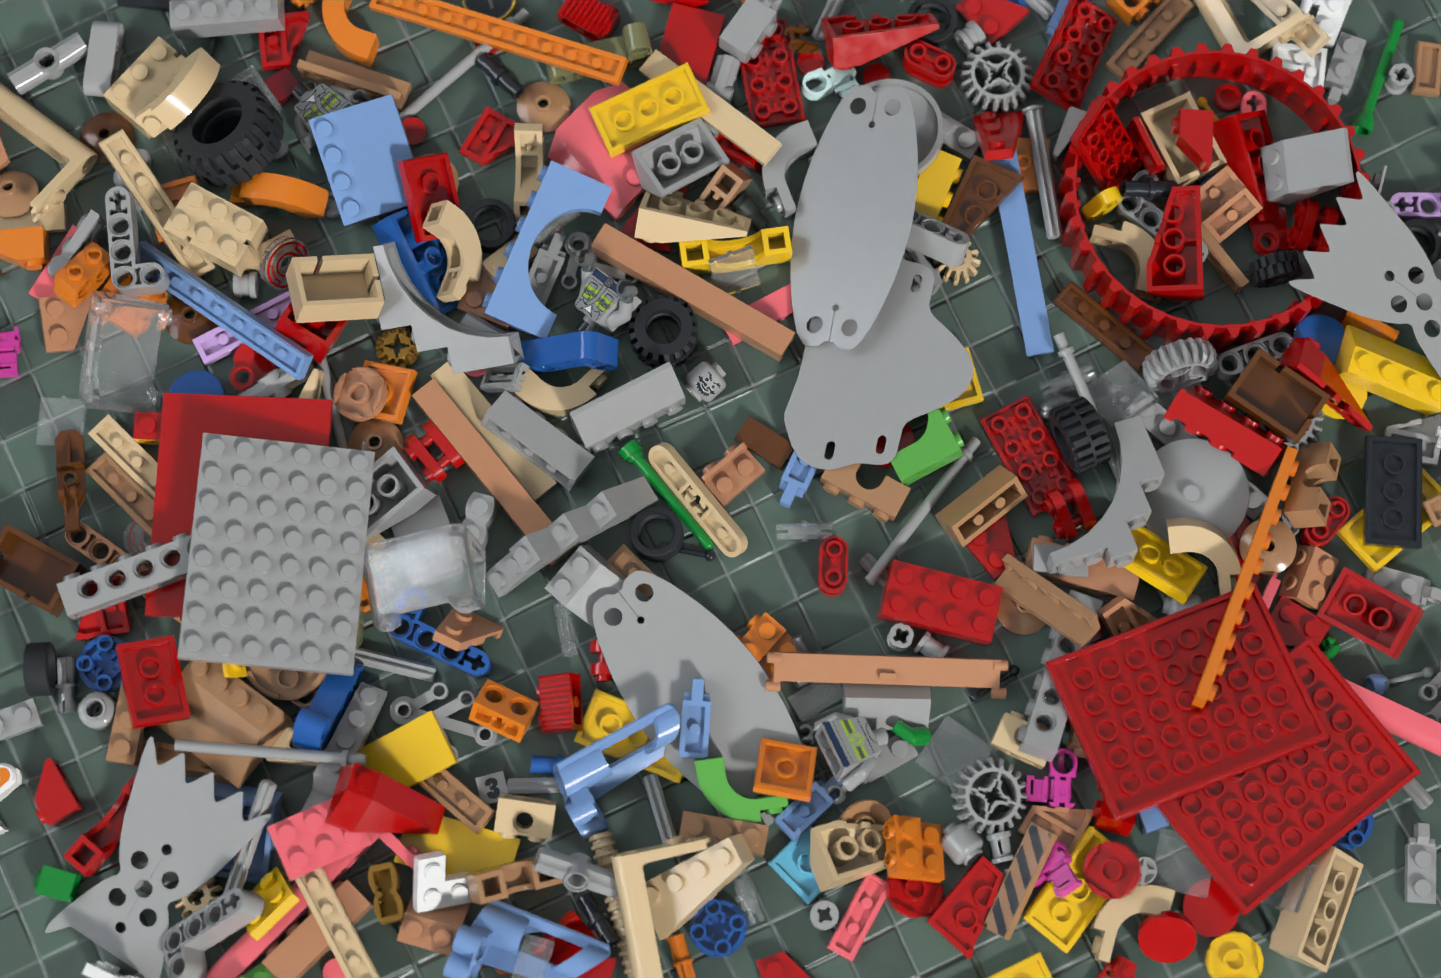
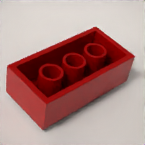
(940, 603)

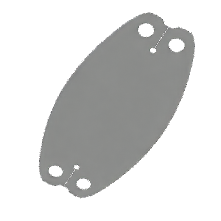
(854, 216)
(663, 655)

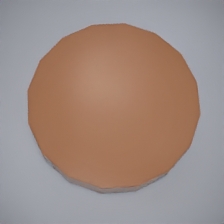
(360, 394)

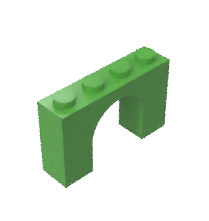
(931, 451)

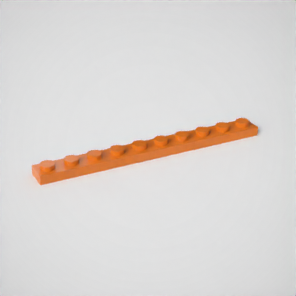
(507, 37)
(1243, 587)

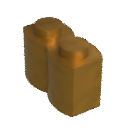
(386, 885)

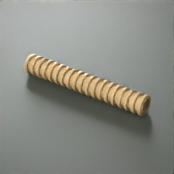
(604, 849)

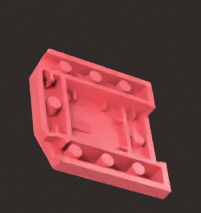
(582, 149)

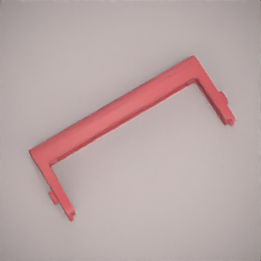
(1393, 716)
(248, 951)

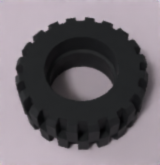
(245, 150)

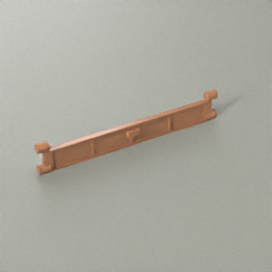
(886, 670)

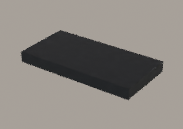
(1392, 492)

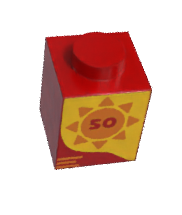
(147, 428)

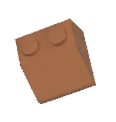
(433, 928)

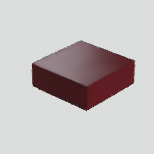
(282, 85)

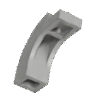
(796, 143)

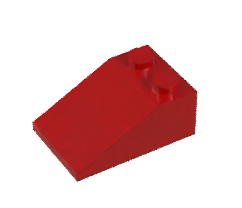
(313, 336)
(1370, 613)

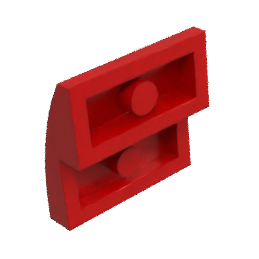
(1145, 147)

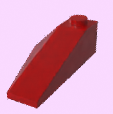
(858, 41)
(1241, 142)
(1176, 259)
(1313, 365)
(376, 803)

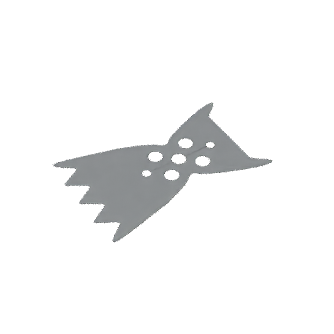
(1357, 263)
(202, 842)

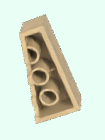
(688, 886)

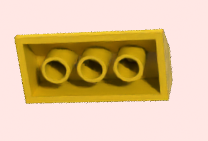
(1389, 371)

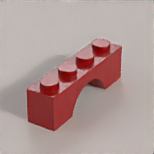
(103, 839)

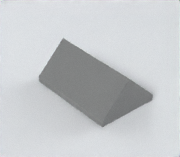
(678, 158)
(887, 704)

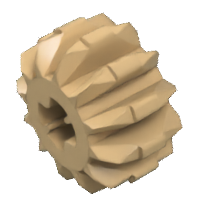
(963, 271)
(209, 892)

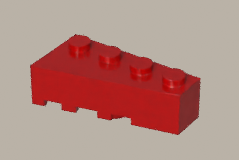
(1227, 428)

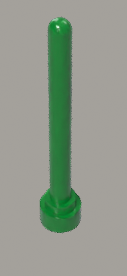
(1363, 122)
(633, 453)

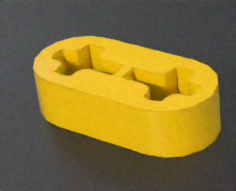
(1101, 204)

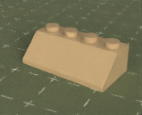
(1315, 929)

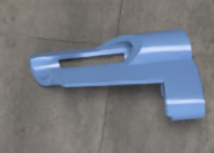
(588, 775)
(496, 941)

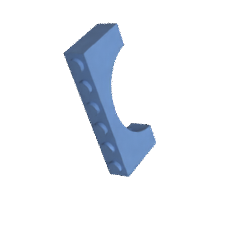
(559, 194)

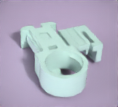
(839, 80)

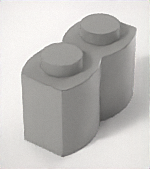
(480, 516)

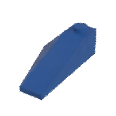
(422, 261)

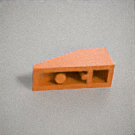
(25, 247)

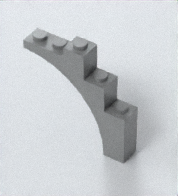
(406, 306)
(569, 531)
(1111, 538)

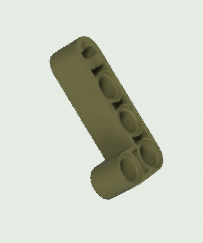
(633, 45)

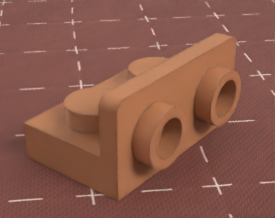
(732, 473)

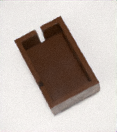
(1276, 398)
(34, 569)

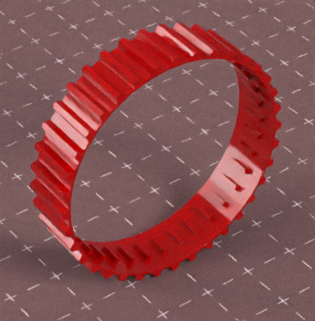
(1225, 65)

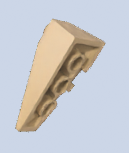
(682, 220)
(845, 852)

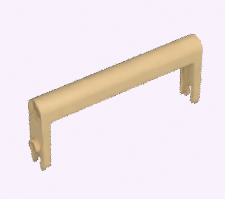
(1229, 31)
(53, 140)
(635, 901)

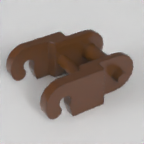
(800, 45)

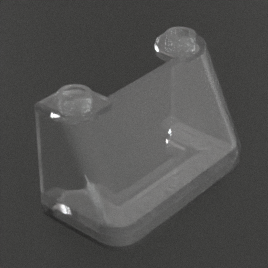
(122, 353)
(424, 572)

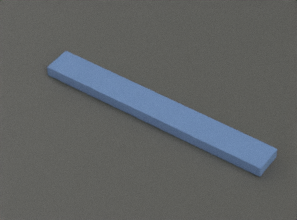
(1025, 267)
(229, 314)

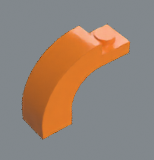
(349, 40)
(283, 193)

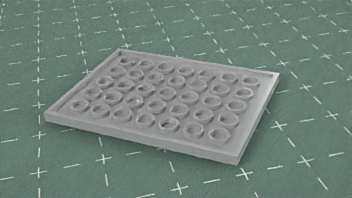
(276, 555)

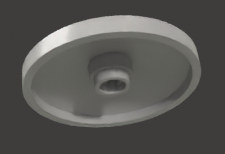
(926, 113)
(1198, 485)

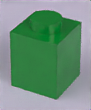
(57, 884)

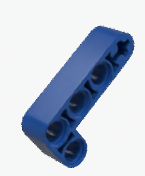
(571, 351)
(437, 650)
(318, 722)

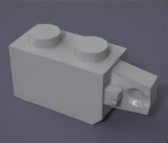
(749, 28)

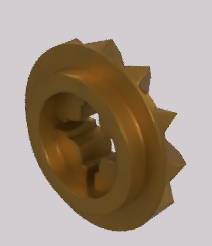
(387, 355)

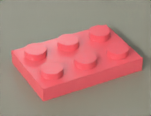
(309, 843)

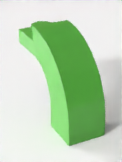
(725, 799)

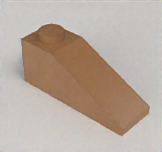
(725, 187)

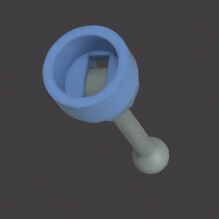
(1380, 683)

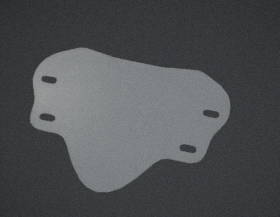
(892, 376)

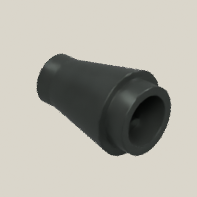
(748, 208)

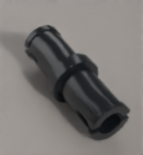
(500, 75)
(1147, 189)
(597, 920)

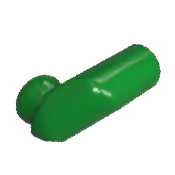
(1330, 647)
(913, 735)

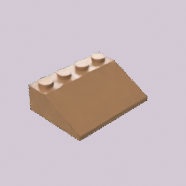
(226, 713)

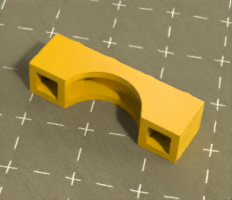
(768, 245)

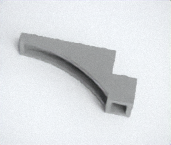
(349, 735)

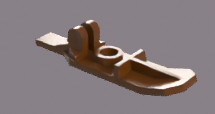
(70, 464)

